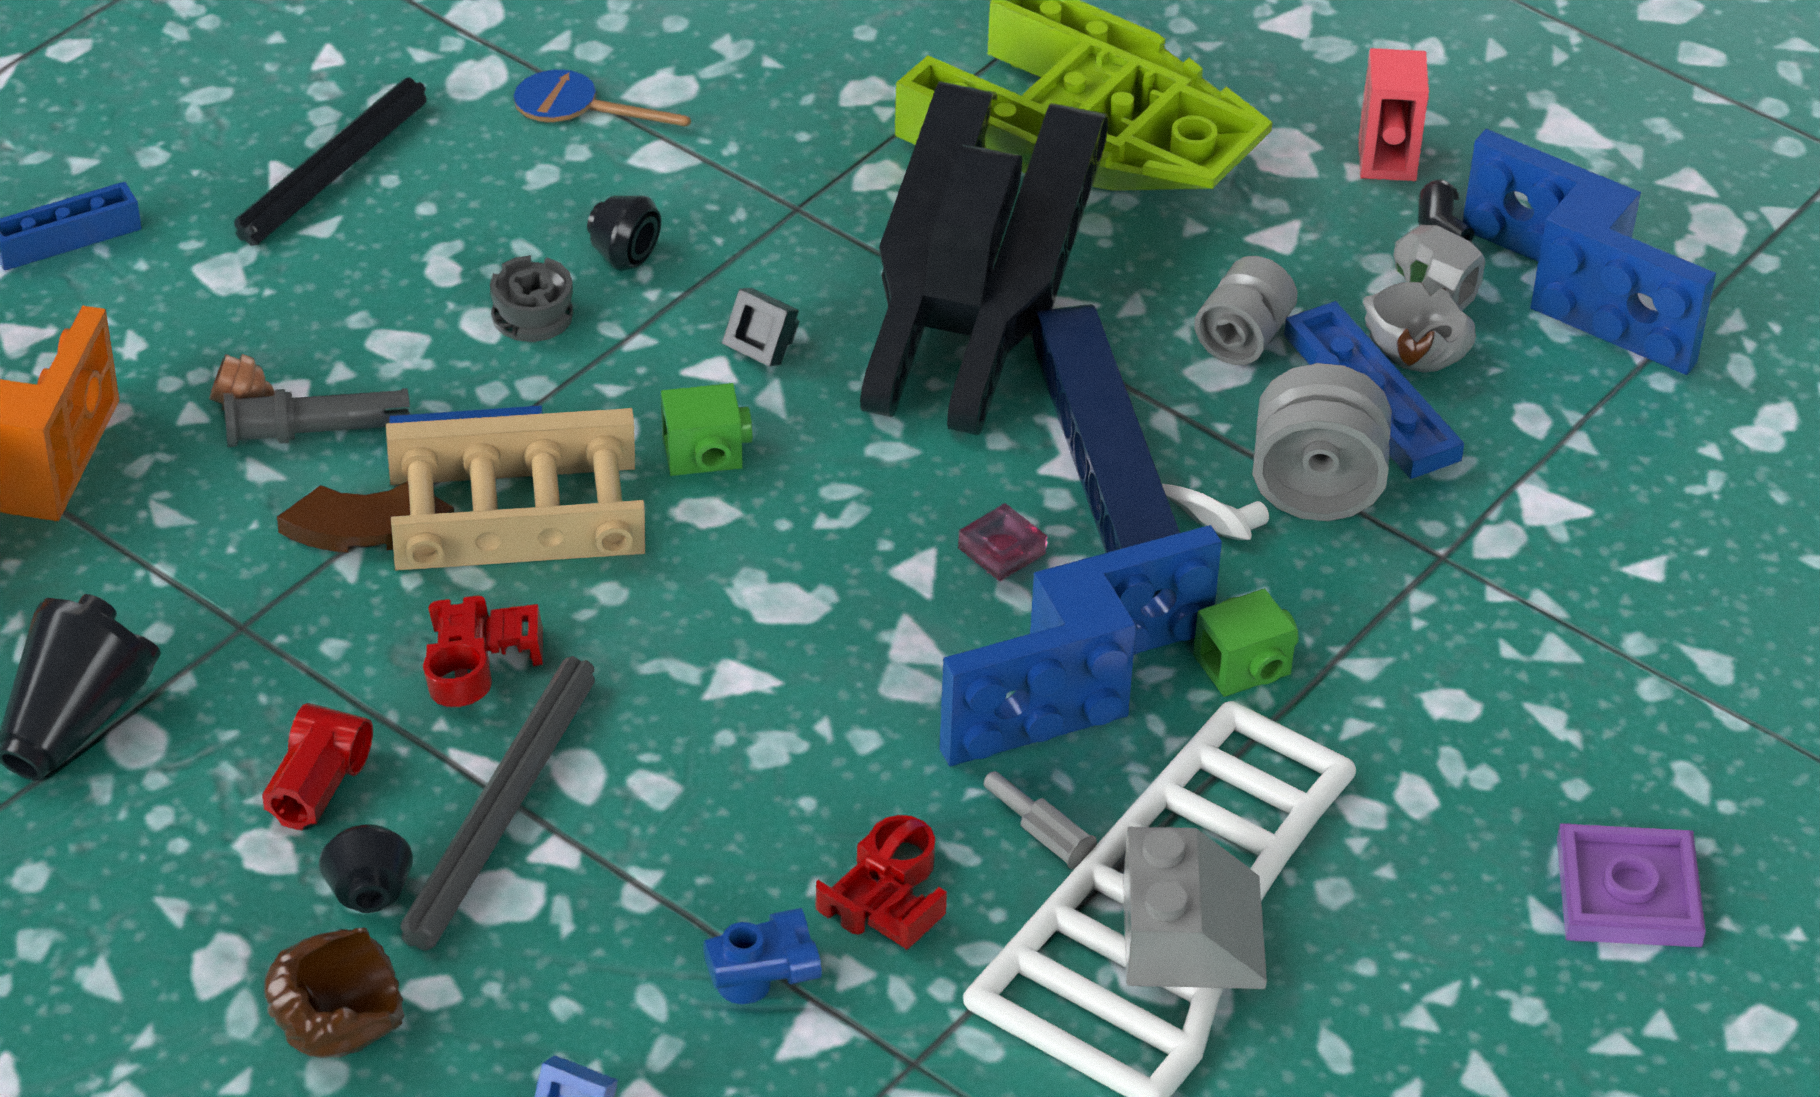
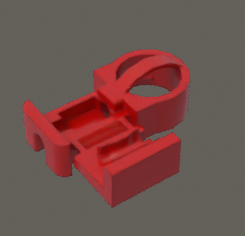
(463, 644)
(889, 900)

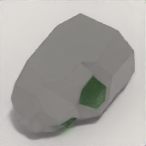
(1440, 261)

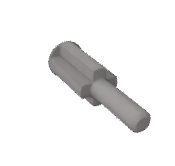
(1044, 821)

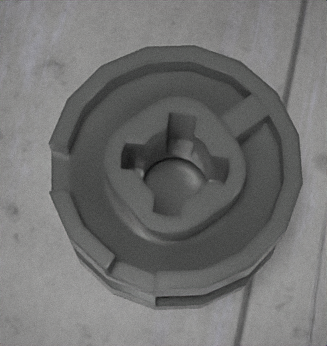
(531, 299)

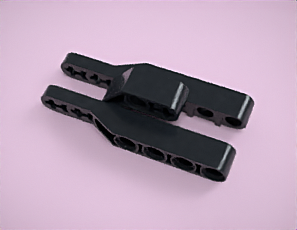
(948, 235)

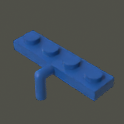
(1418, 435)

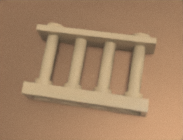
(507, 449)

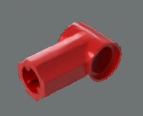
(320, 752)

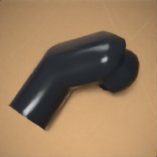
(1437, 208)

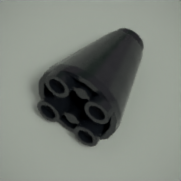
(69, 682)

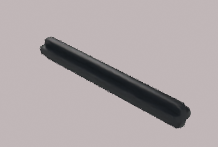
(330, 161)

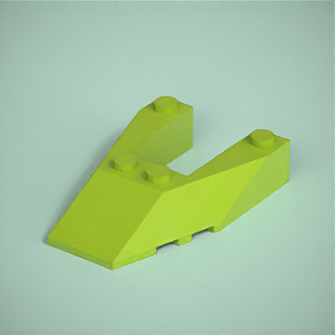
(1163, 116)

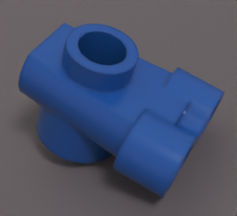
(754, 955)

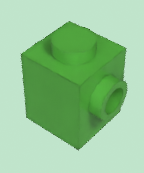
(704, 429)
(1245, 642)

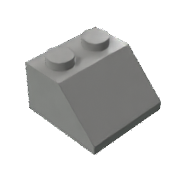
(1190, 913)

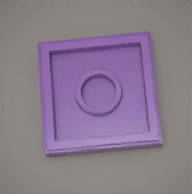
(1630, 885)

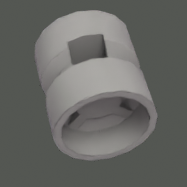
(1246, 310)

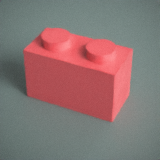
(1393, 114)

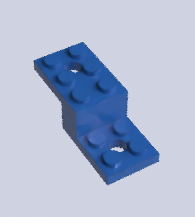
(1587, 252)
(1079, 647)

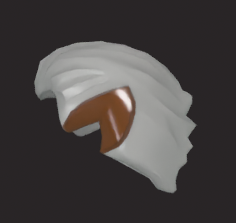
(1419, 328)

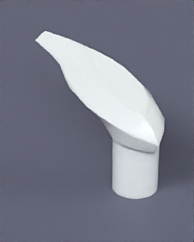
(1223, 518)

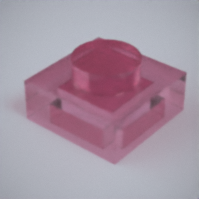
(1002, 542)

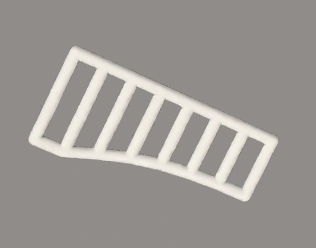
(1095, 872)

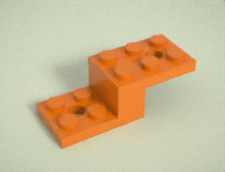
(56, 425)

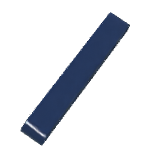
(1101, 428)

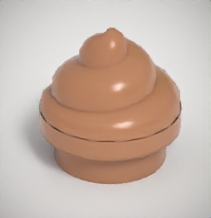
(241, 378)

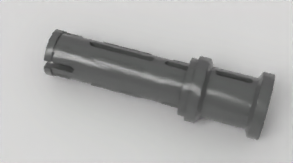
(284, 416)

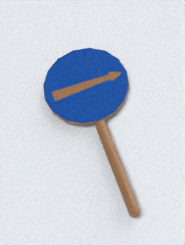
(567, 94)

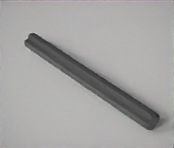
(497, 804)

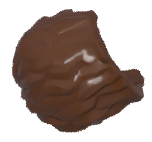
(334, 993)

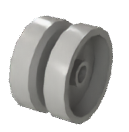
(1322, 442)

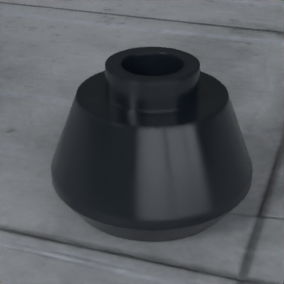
(625, 230)
(366, 867)

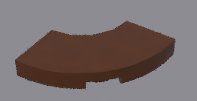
(342, 520)

